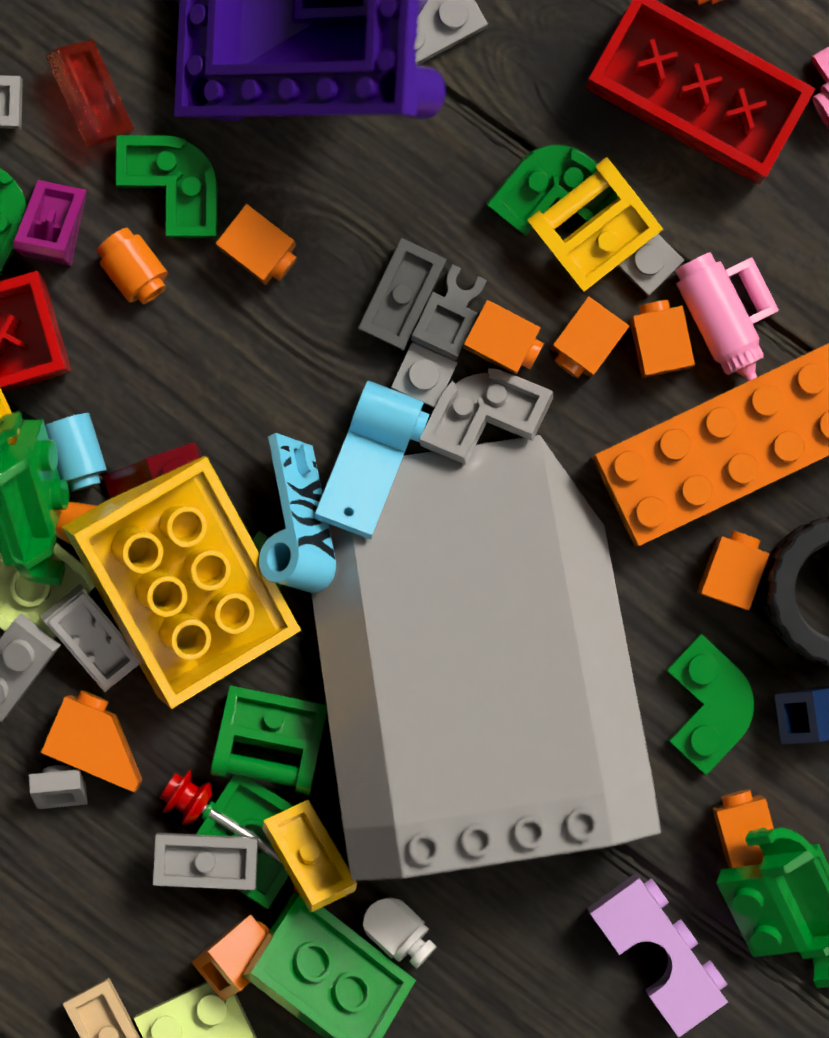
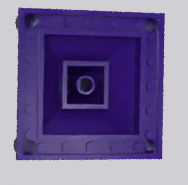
(302, 60)

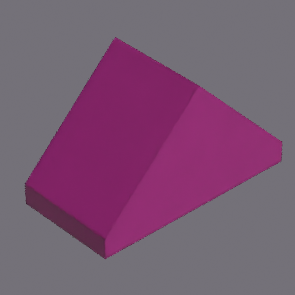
(51, 223)

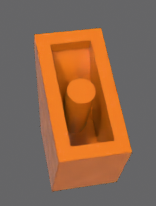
(92, 741)

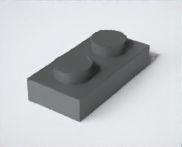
(402, 294)

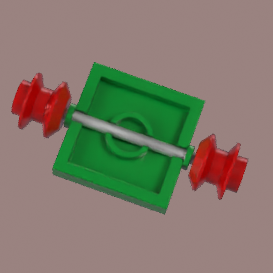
(236, 813)

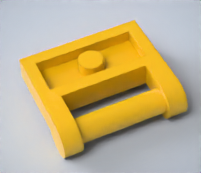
(604, 238)

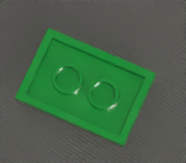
(328, 974)

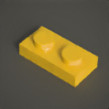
(309, 856)

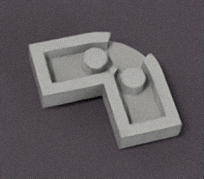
(480, 399)

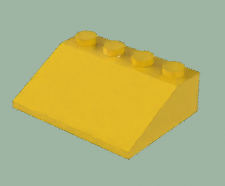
(181, 580)

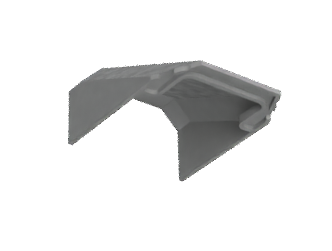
(480, 672)

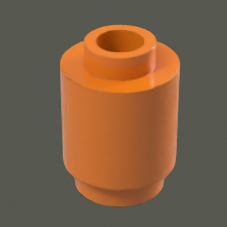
(132, 266)

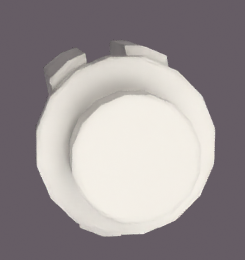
(398, 930)

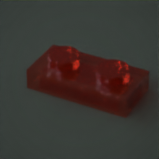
(89, 92)

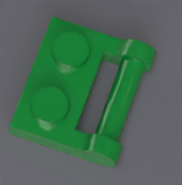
(274, 724)

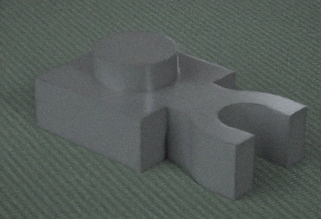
(447, 319)

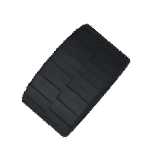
(779, 590)

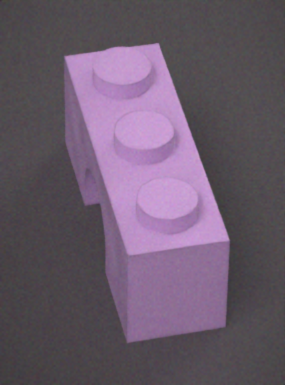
(686, 989)

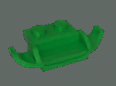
(30, 500)
(783, 899)

